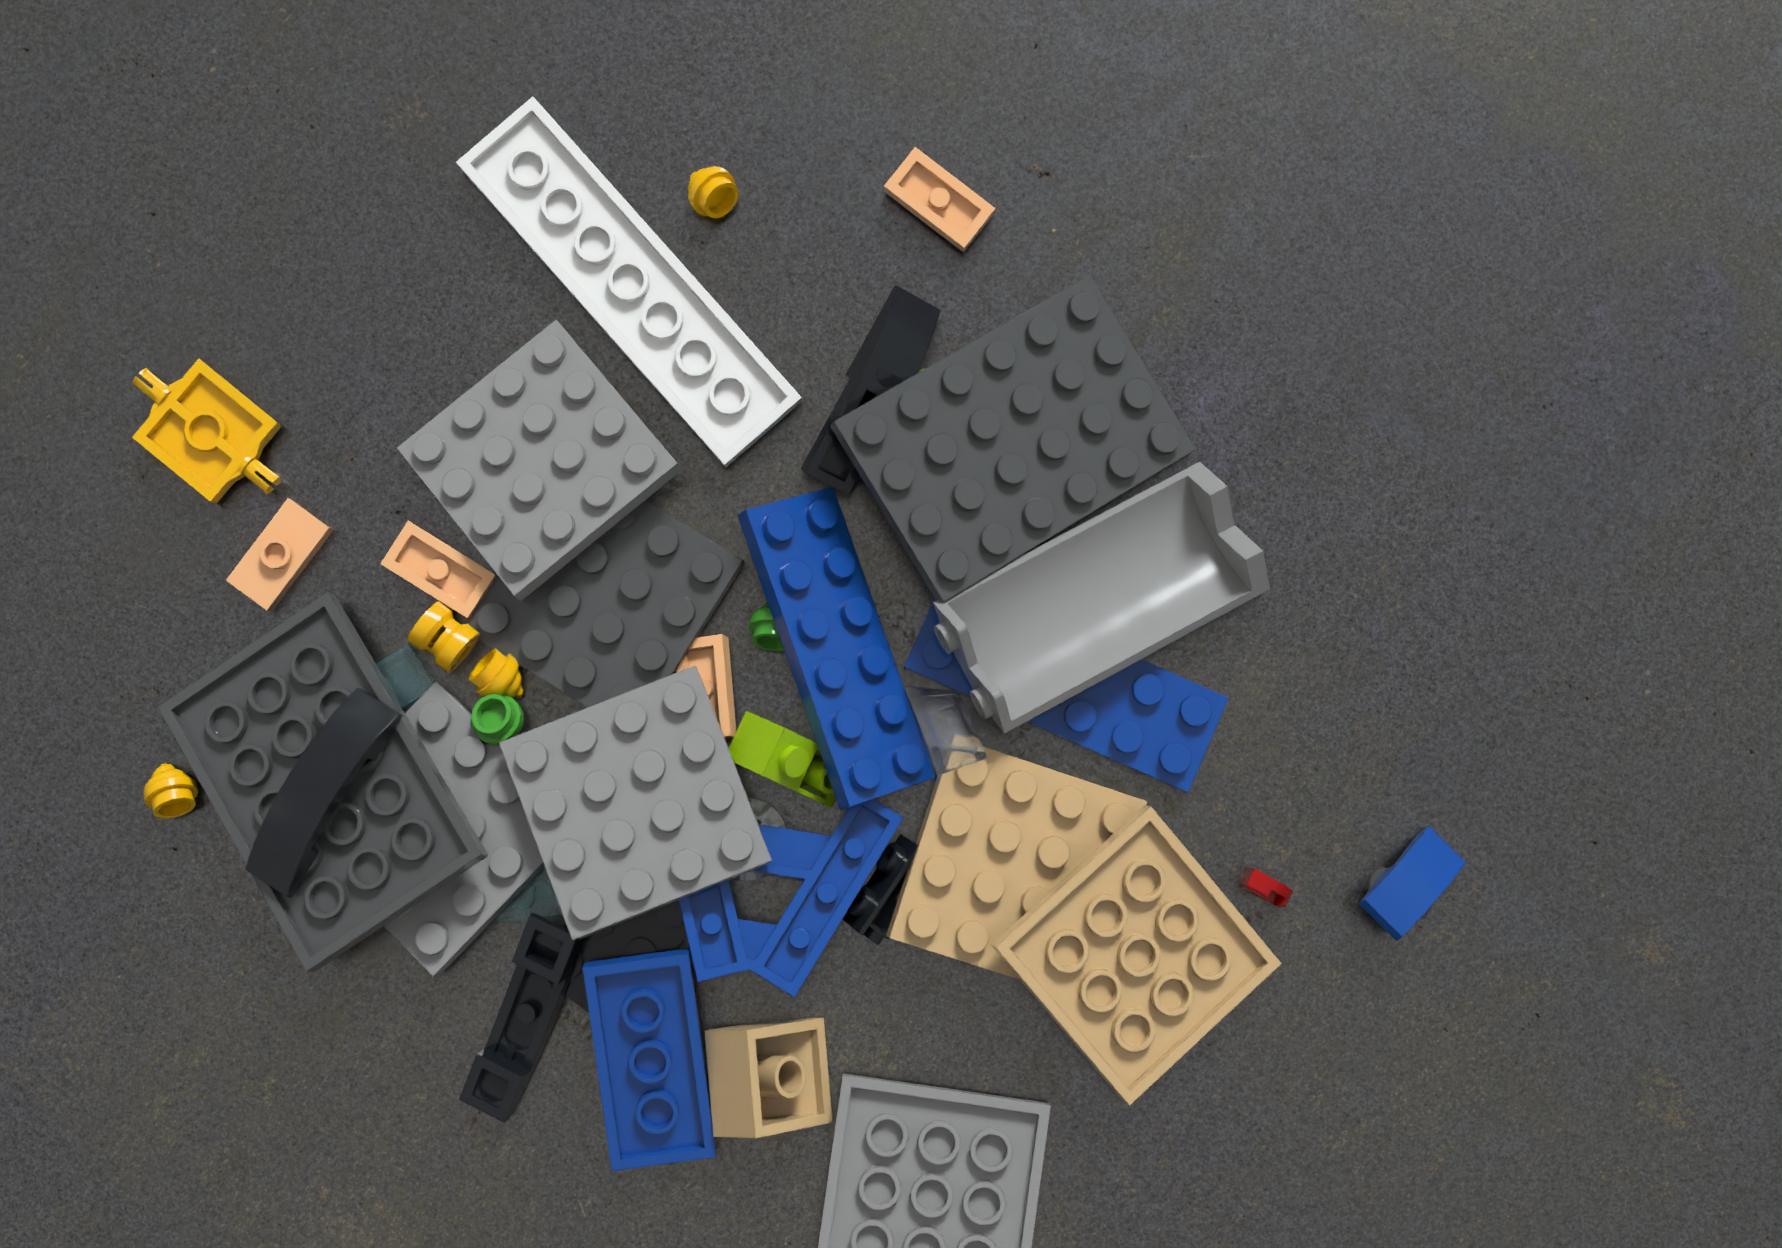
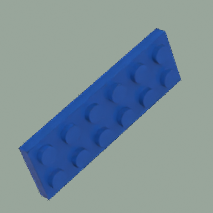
(836, 647)
(1132, 717)

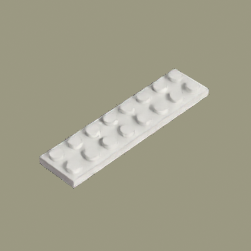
(629, 282)

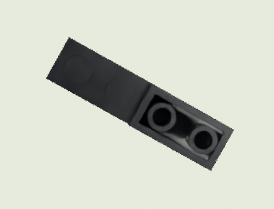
(886, 358)

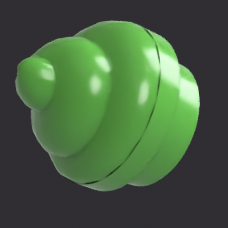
(764, 630)
(496, 718)

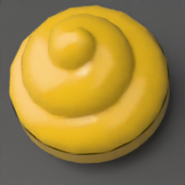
(712, 192)
(497, 675)
(170, 792)

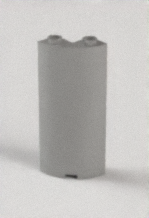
(1101, 597)

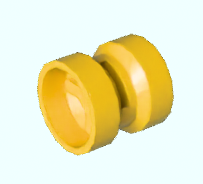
(443, 637)

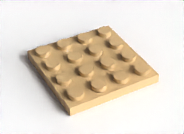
(994, 848)
(1136, 954)

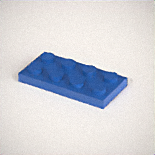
(650, 1059)

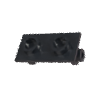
(875, 902)

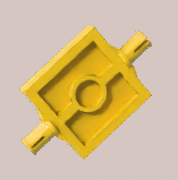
(206, 431)

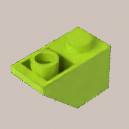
(782, 757)

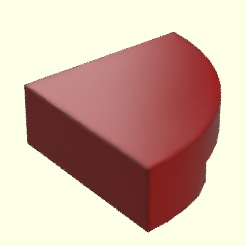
(1265, 887)

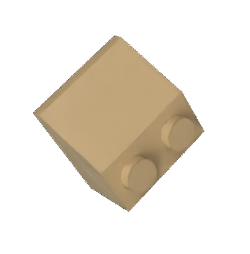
(768, 1077)

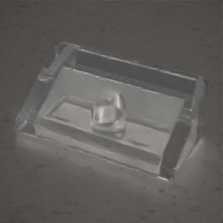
(945, 728)

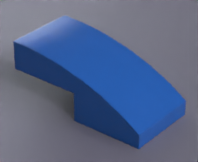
(1412, 883)

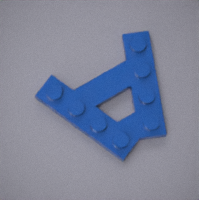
(831, 875)

